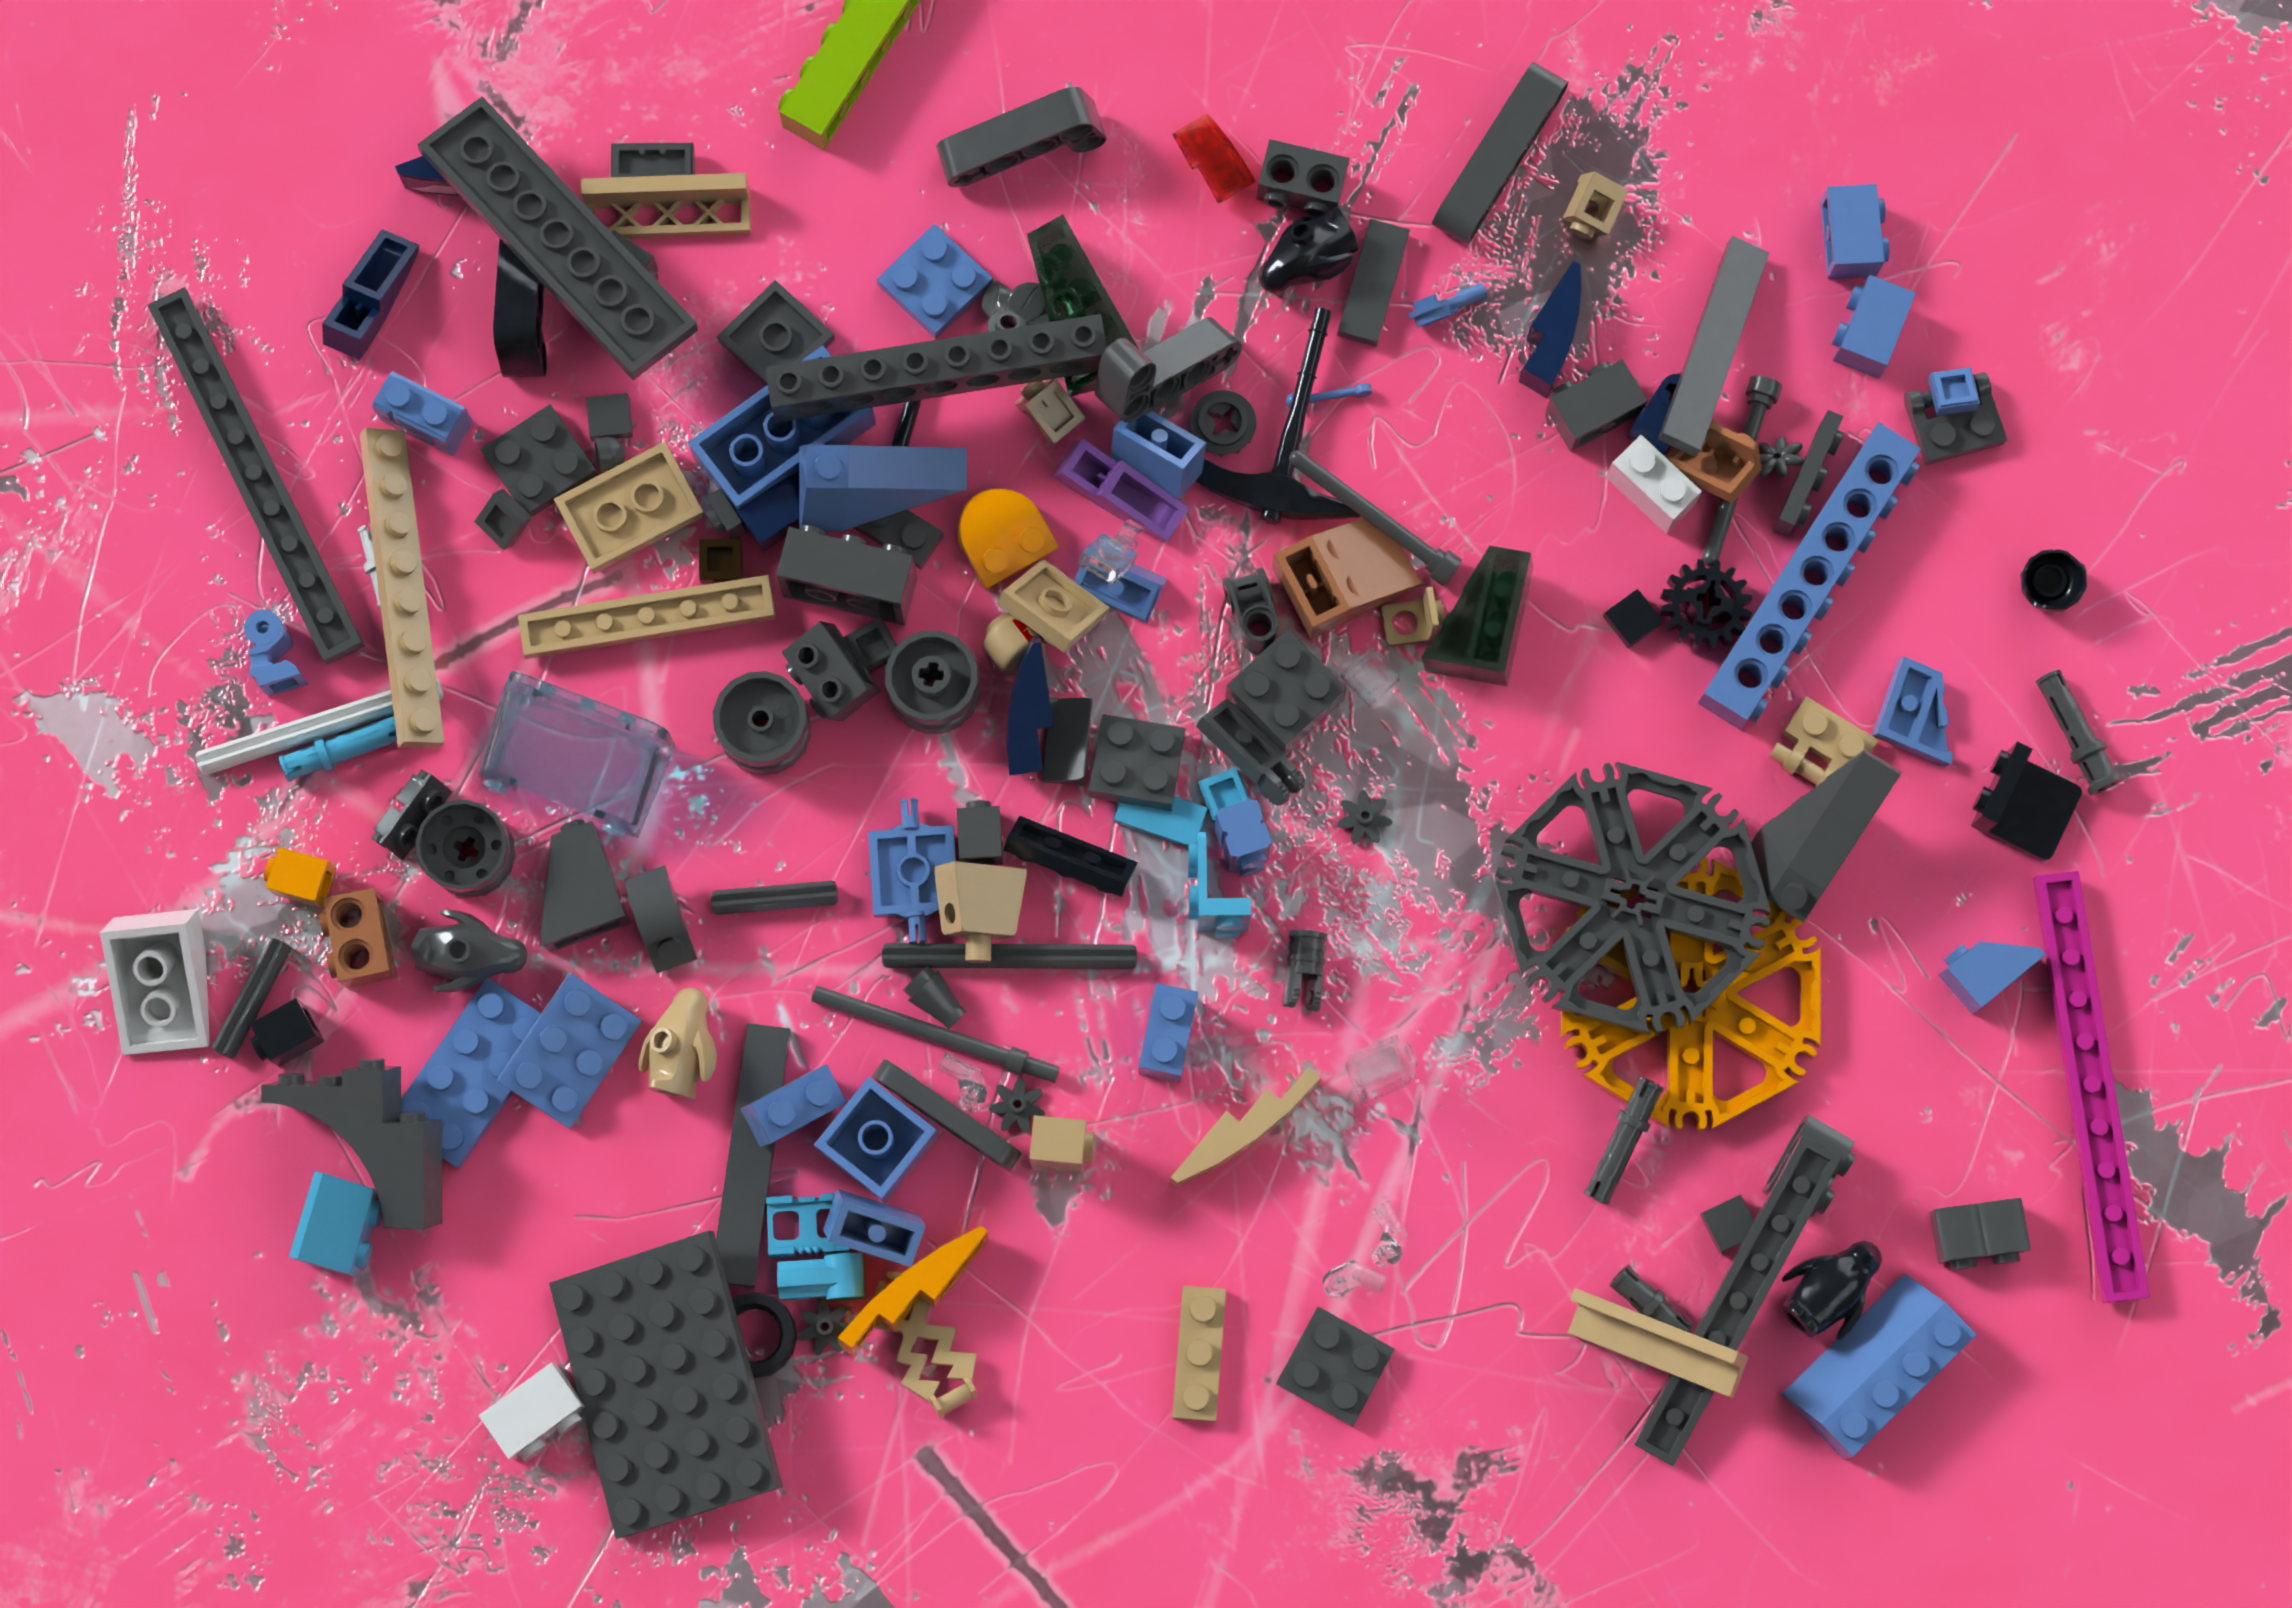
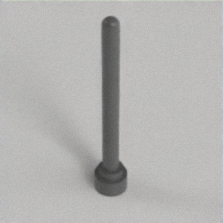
(1761, 395)
(1438, 563)

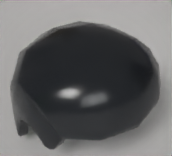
(2053, 580)

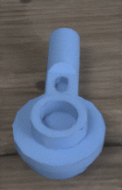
(1431, 310)

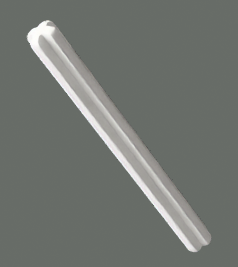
(297, 732)

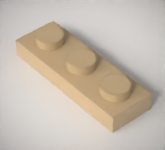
(1199, 1353)

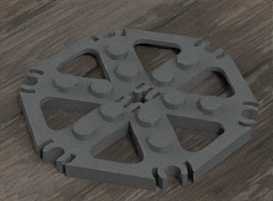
(1659, 870)

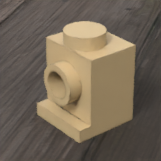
(1605, 199)

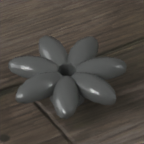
(1779, 457)
(1364, 825)
(1020, 1114)
(816, 1322)

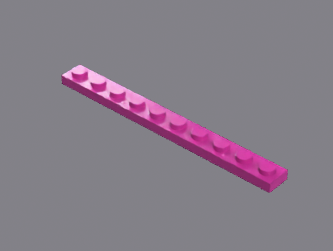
(2090, 1088)

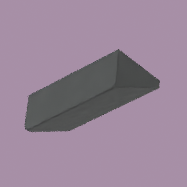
(1068, 741)

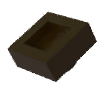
(720, 560)

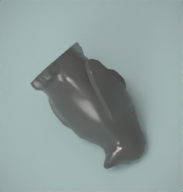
(465, 952)

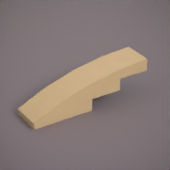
(1233, 1137)

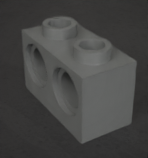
(1306, 168)

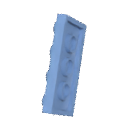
(463, 1070)

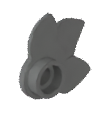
(1013, 308)

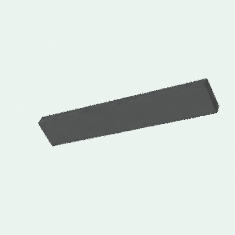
(1713, 346)
(748, 1163)

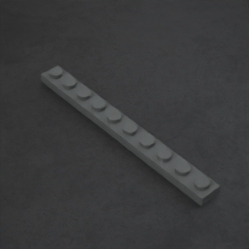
(256, 476)

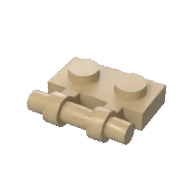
(1824, 735)

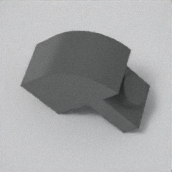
(660, 919)

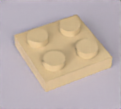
(1053, 605)

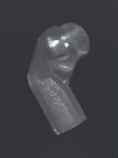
(969, 1079)
(1392, 1237)
(1350, 1276)

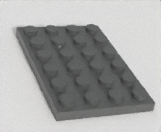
(665, 1385)

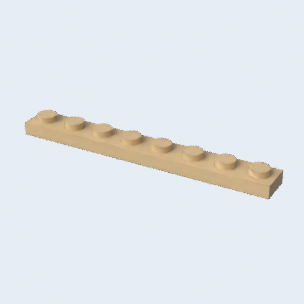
(401, 589)

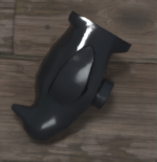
(1309, 253)
(1831, 1289)

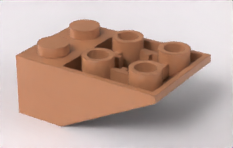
(1342, 574)

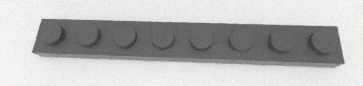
(1742, 1291)

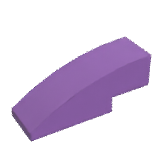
(1120, 490)

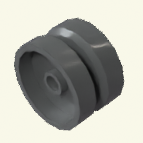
(956, 684)
(756, 698)

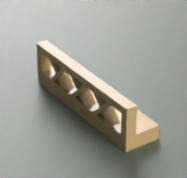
(673, 192)
(1657, 1344)

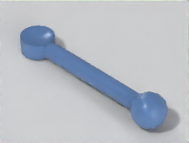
(1360, 390)

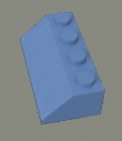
(1878, 1365)

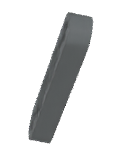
(946, 1115)

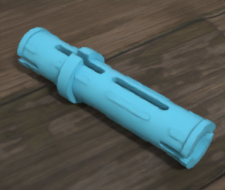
(338, 749)

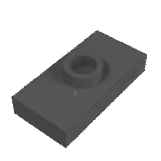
(652, 159)

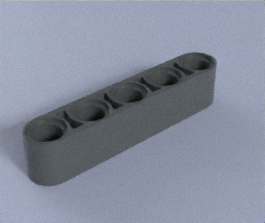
(1500, 153)

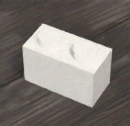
(1653, 484)
(533, 1413)

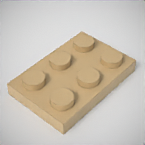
(629, 507)

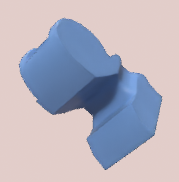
(270, 642)

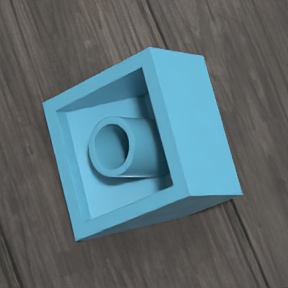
(337, 1225)

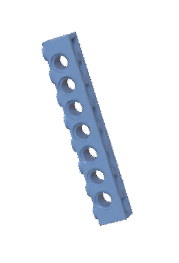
(1881, 452)

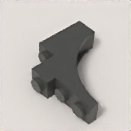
(395, 1146)

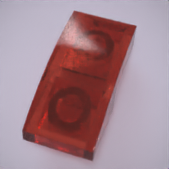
(1215, 156)

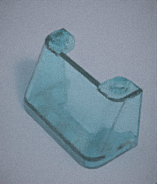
(576, 753)

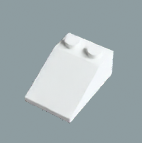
(158, 980)

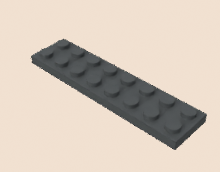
(558, 238)

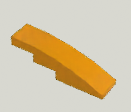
(926, 1280)

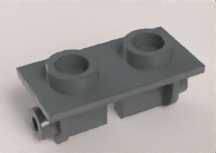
(399, 829)

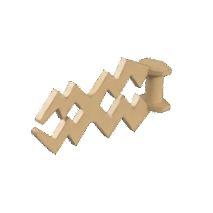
(962, 1363)

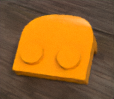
(1002, 534)

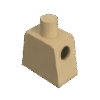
(979, 904)

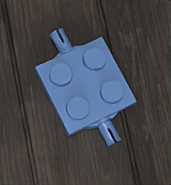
(904, 869)

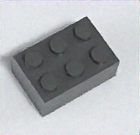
(847, 574)

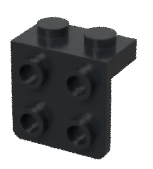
(2025, 804)

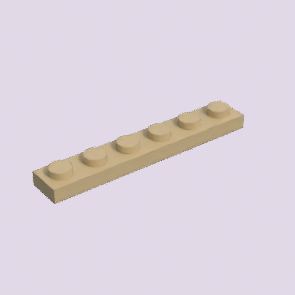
(646, 617)

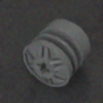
(458, 825)

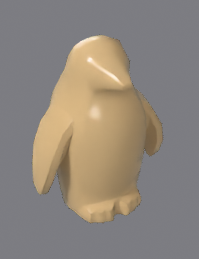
(680, 1047)

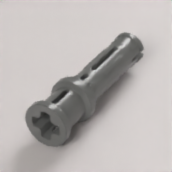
(2087, 749)

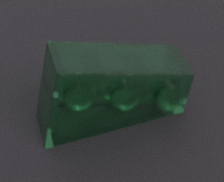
(1485, 624)

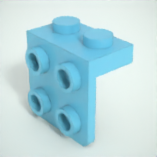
(1219, 915)

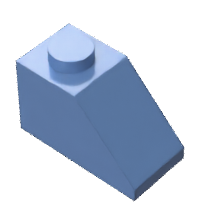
(1986, 970)

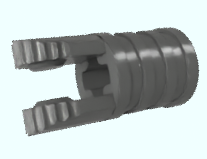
(1305, 961)

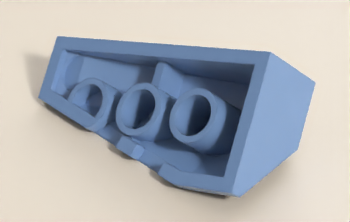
(866, 483)

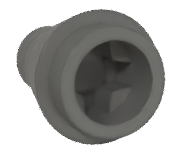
(934, 997)

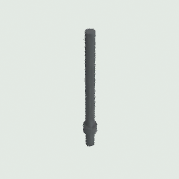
(1015, 1060)

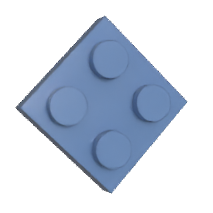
(934, 281)

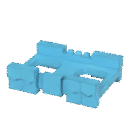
(808, 1237)

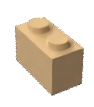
(1060, 1144)

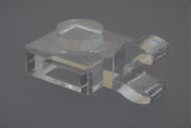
(1114, 556)

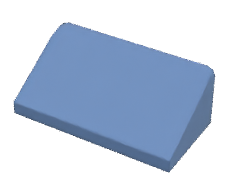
(1133, 593)

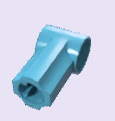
(834, 1277)

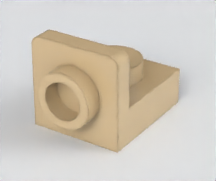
(1049, 408)

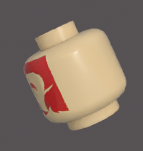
(1008, 641)

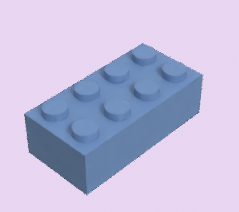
(752, 452)

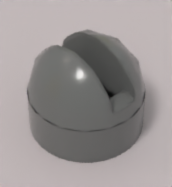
(609, 452)

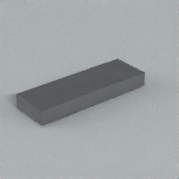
(1373, 282)

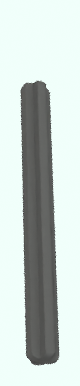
(1012, 956)

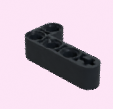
(518, 318)

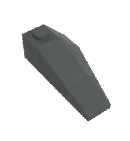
(1815, 834)

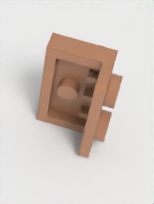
(1724, 463)

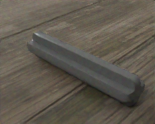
(774, 897)
(251, 998)

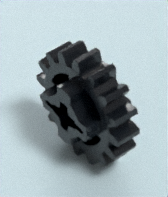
(1721, 606)

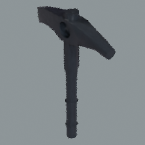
(1277, 493)

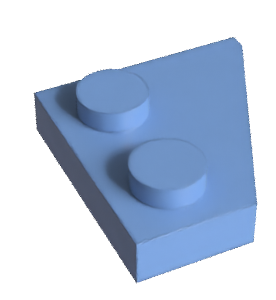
(1915, 712)

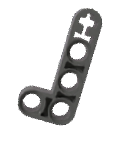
(1022, 134)
(1140, 382)

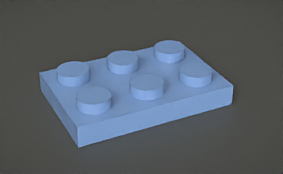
(569, 1050)

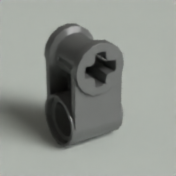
(1251, 603)

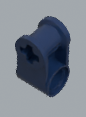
(1653, 415)

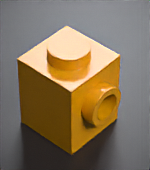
(299, 877)

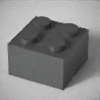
(1286, 691)

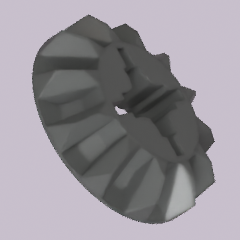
(1218, 405)

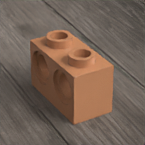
(368, 934)

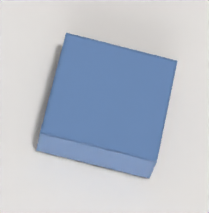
(1953, 391)

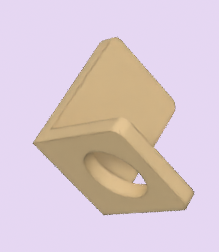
(1427, 614)

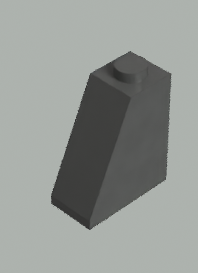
(579, 888)

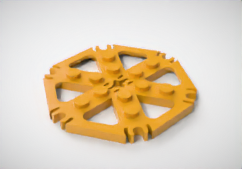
(1727, 1017)

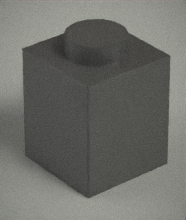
(980, 833)

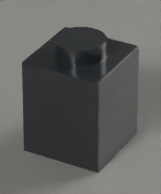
(285, 1033)

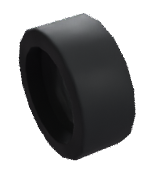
(787, 1330)

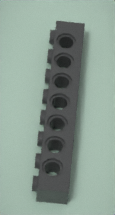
(936, 368)

